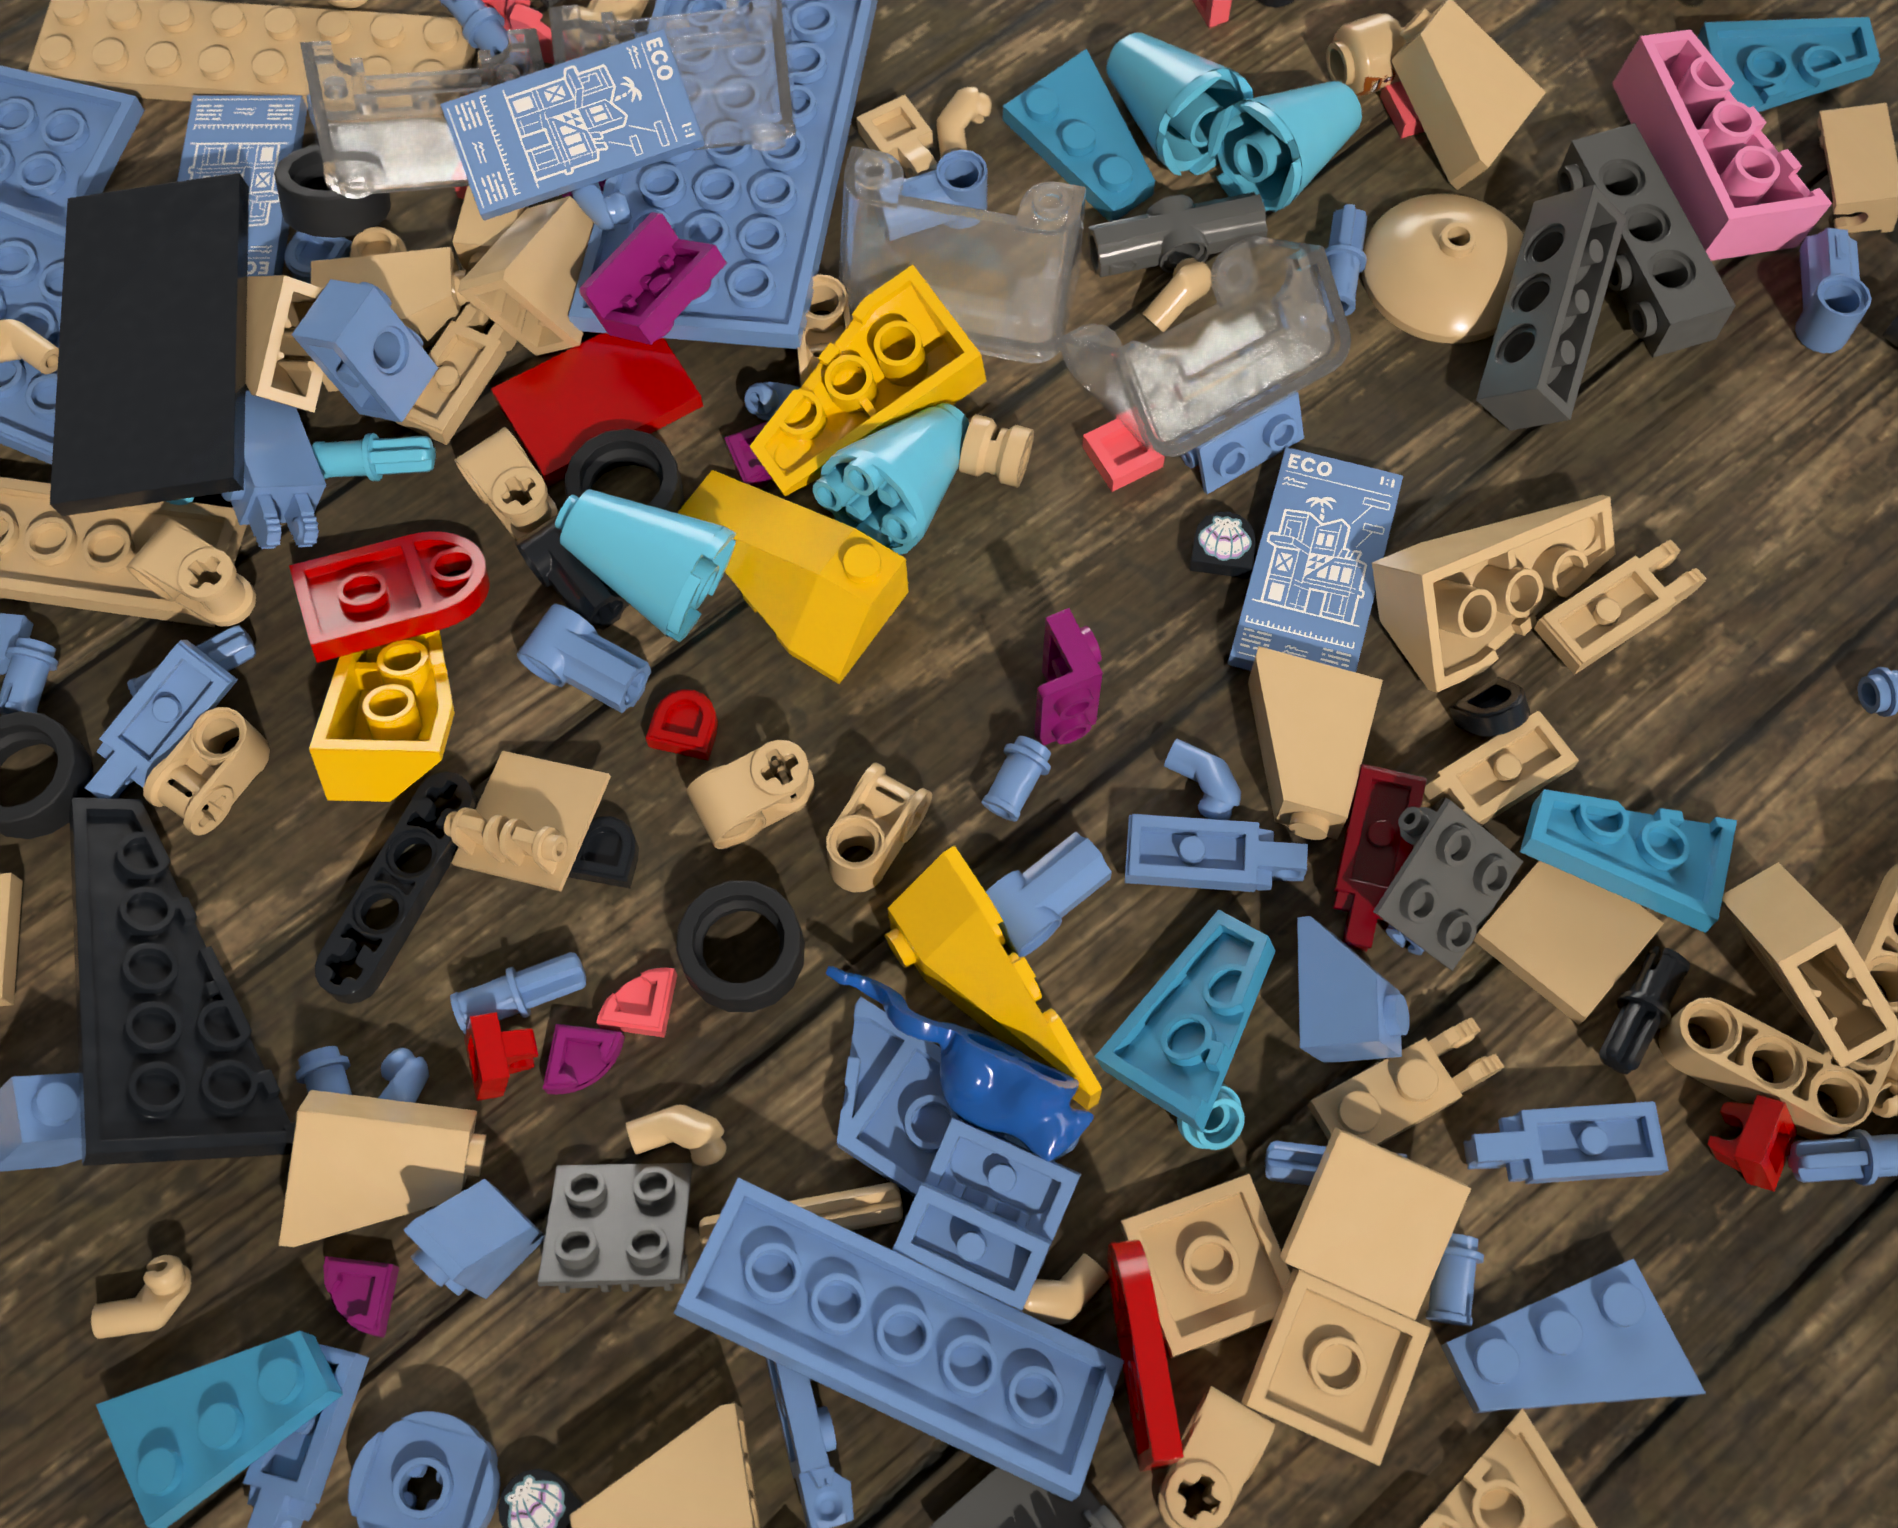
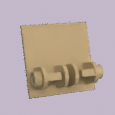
(528, 820)

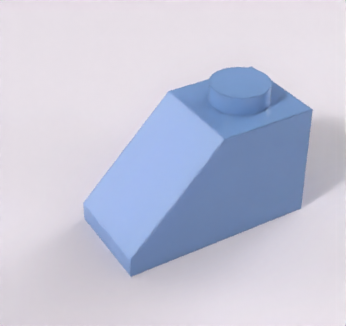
(1344, 1002)

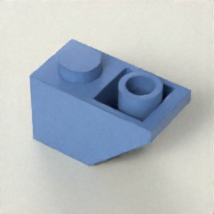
(40, 1121)
(473, 1240)

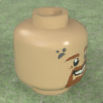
(1364, 53)

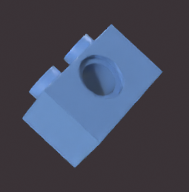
(366, 349)

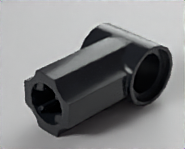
(570, 578)

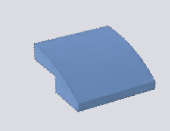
(987, 1213)

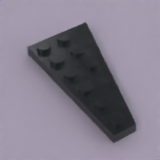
(157, 1022)

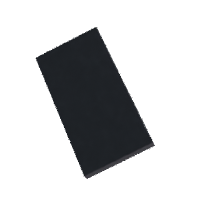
(152, 346)

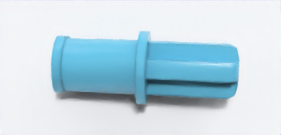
(375, 456)

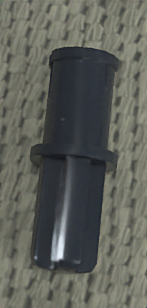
(1643, 1009)

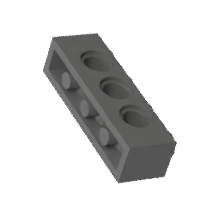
(1660, 262)
(1551, 309)

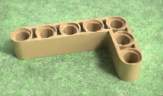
(1796, 1068)

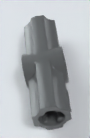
(1175, 231)

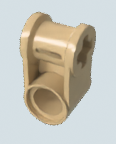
(821, 330)
(508, 483)
(193, 575)
(207, 772)
(747, 797)
(878, 817)
(1220, 1453)

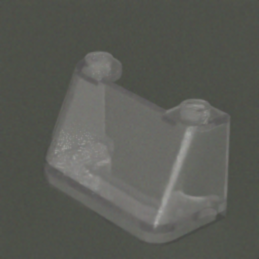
(729, 59)
(390, 127)
(994, 271)
(1262, 341)

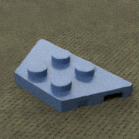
(895, 1101)

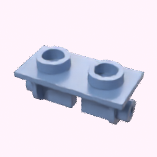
(1247, 443)

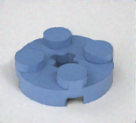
(405, 1450)

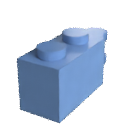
(279, 475)

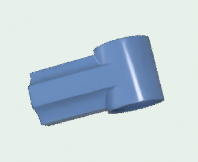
(957, 181)
(1830, 291)
(571, 652)
(1048, 890)

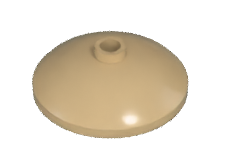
(1430, 283)

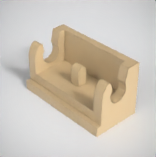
(1861, 166)

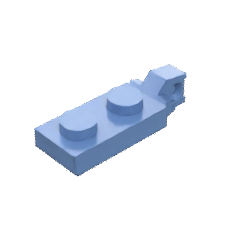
(158, 718)
(1209, 854)
(1573, 1144)
(808, 1438)
(295, 1471)

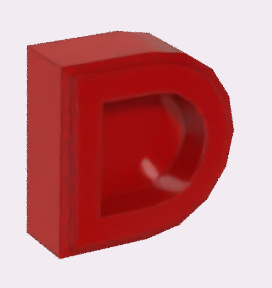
(684, 725)

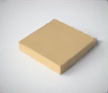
(1567, 937)
(1375, 1223)
(1211, 1264)
(1336, 1366)

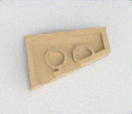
(1513, 1488)

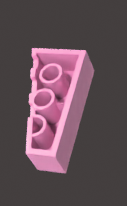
(1713, 151)

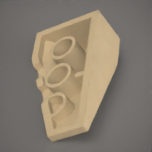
(1474, 589)

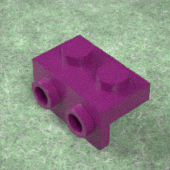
(650, 281)
(1072, 692)

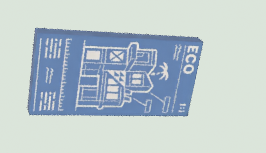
(572, 124)
(250, 138)
(1315, 561)

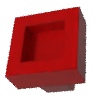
(496, 1054)
(1762, 1145)

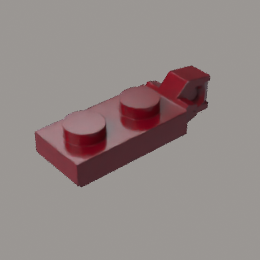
(1373, 848)

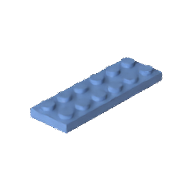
(902, 1339)

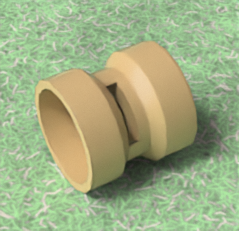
(996, 450)

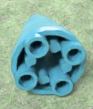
(895, 476)

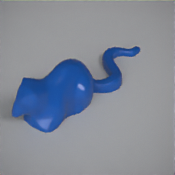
(988, 1078)

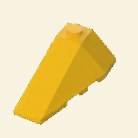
(884, 366)
(804, 573)
(383, 720)
(955, 942)

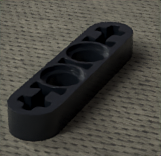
(389, 882)

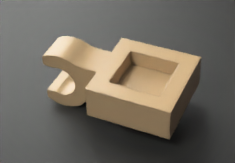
(901, 133)

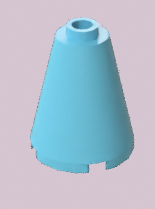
(1173, 98)
(1282, 140)
(648, 555)

